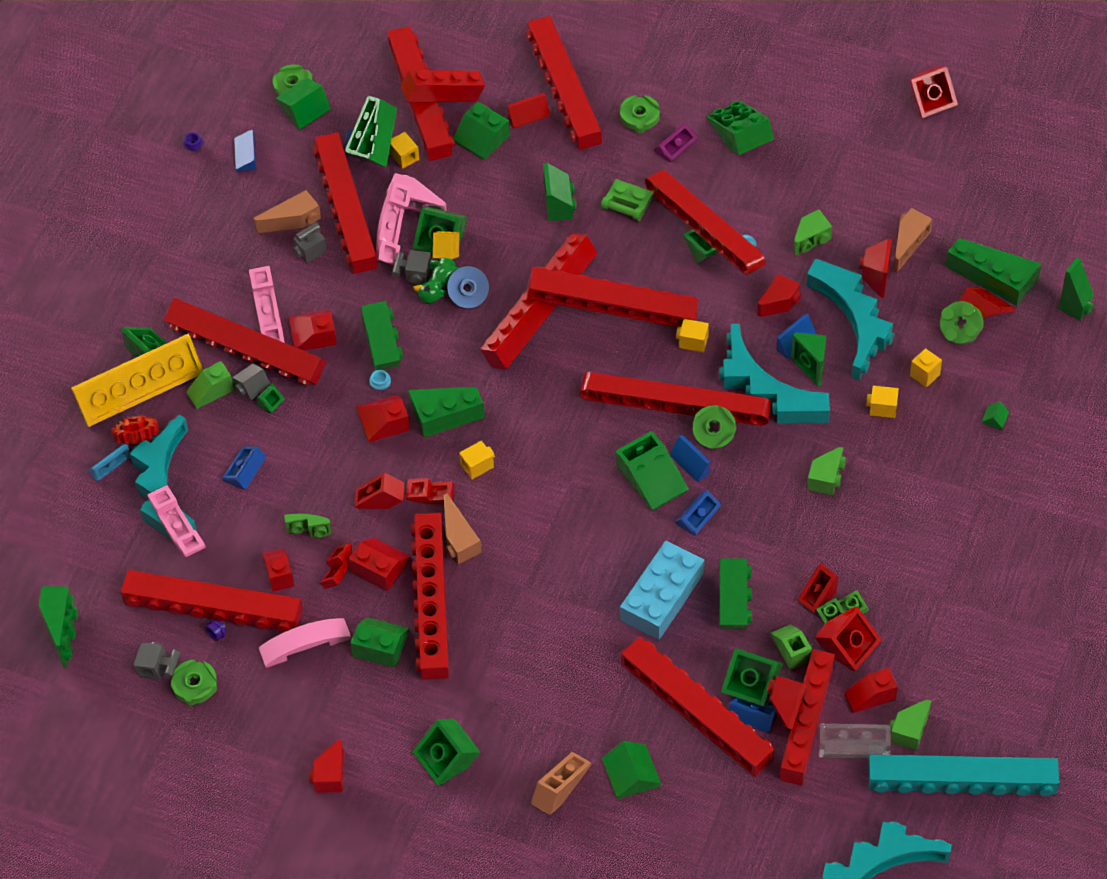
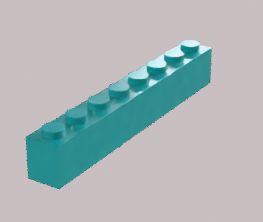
(963, 774)

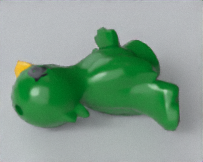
(441, 271)

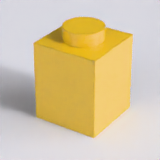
(403, 150)
(446, 245)
(693, 335)
(925, 367)
(883, 401)
(477, 459)

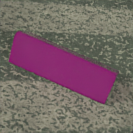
(676, 143)

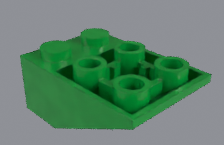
(741, 127)
(650, 470)
(59, 614)

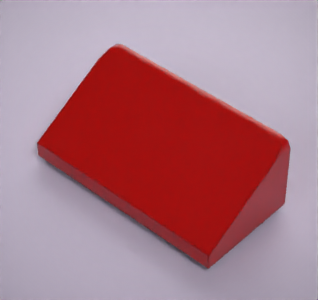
(528, 110)

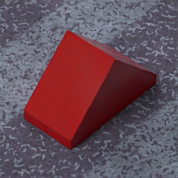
(819, 589)

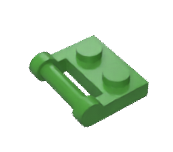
(628, 195)

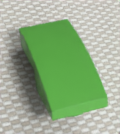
(316, 525)
(837, 607)

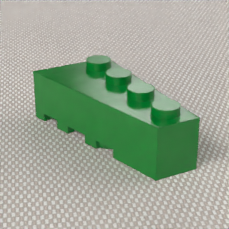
(993, 269)

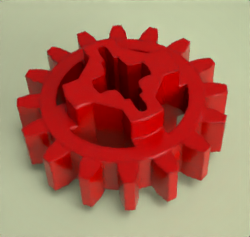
(135, 429)

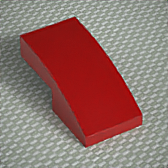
(425, 492)
(338, 565)

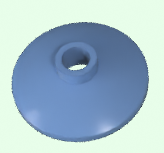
(477, 282)

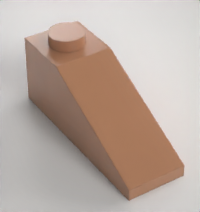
(290, 214)
(912, 232)
(461, 539)
(559, 783)

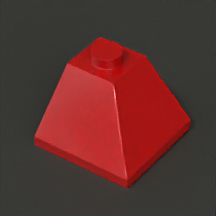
(933, 91)
(876, 266)
(986, 302)
(313, 330)
(384, 418)
(849, 638)
(786, 699)

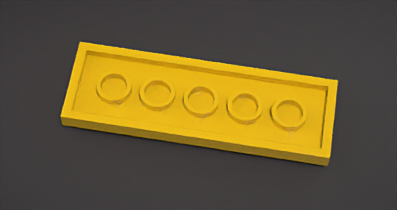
(137, 380)

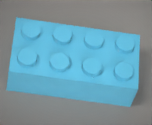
(662, 590)

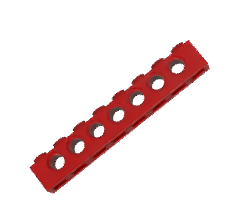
(435, 665)

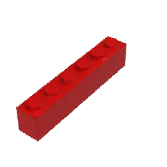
(808, 717)

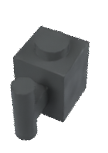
(309, 243)
(415, 267)
(250, 381)
(153, 660)

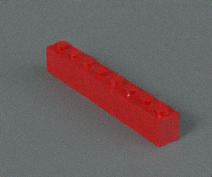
(563, 83)
(426, 114)
(345, 203)
(610, 297)
(528, 314)
(245, 341)
(211, 601)
(698, 706)

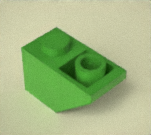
(812, 231)
(825, 472)
(792, 646)

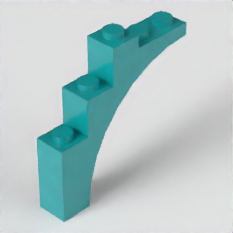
(861, 310)
(788, 403)
(154, 462)
(893, 850)

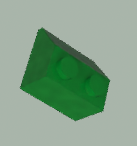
(481, 131)
(558, 194)
(435, 220)
(379, 641)
(750, 676)
(445, 750)

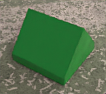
(270, 399)
(995, 415)

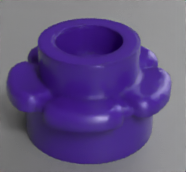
(192, 141)
(215, 630)

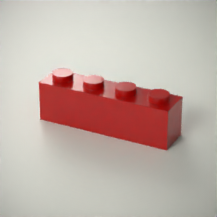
(442, 86)

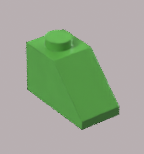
(210, 385)
(910, 725)

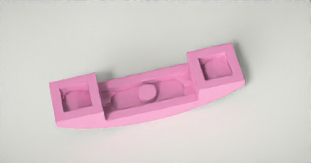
(390, 222)
(266, 303)
(175, 522)
(303, 638)

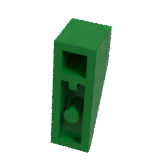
(1076, 292)

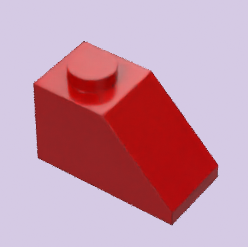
(779, 297)
(380, 493)
(278, 569)
(872, 691)
(328, 770)

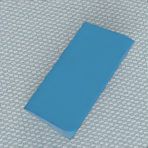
(110, 463)

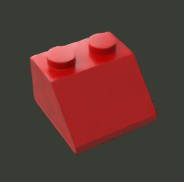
(378, 563)

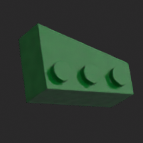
(373, 132)
(381, 335)
(445, 408)
(734, 594)

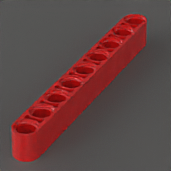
(705, 222)
(672, 397)

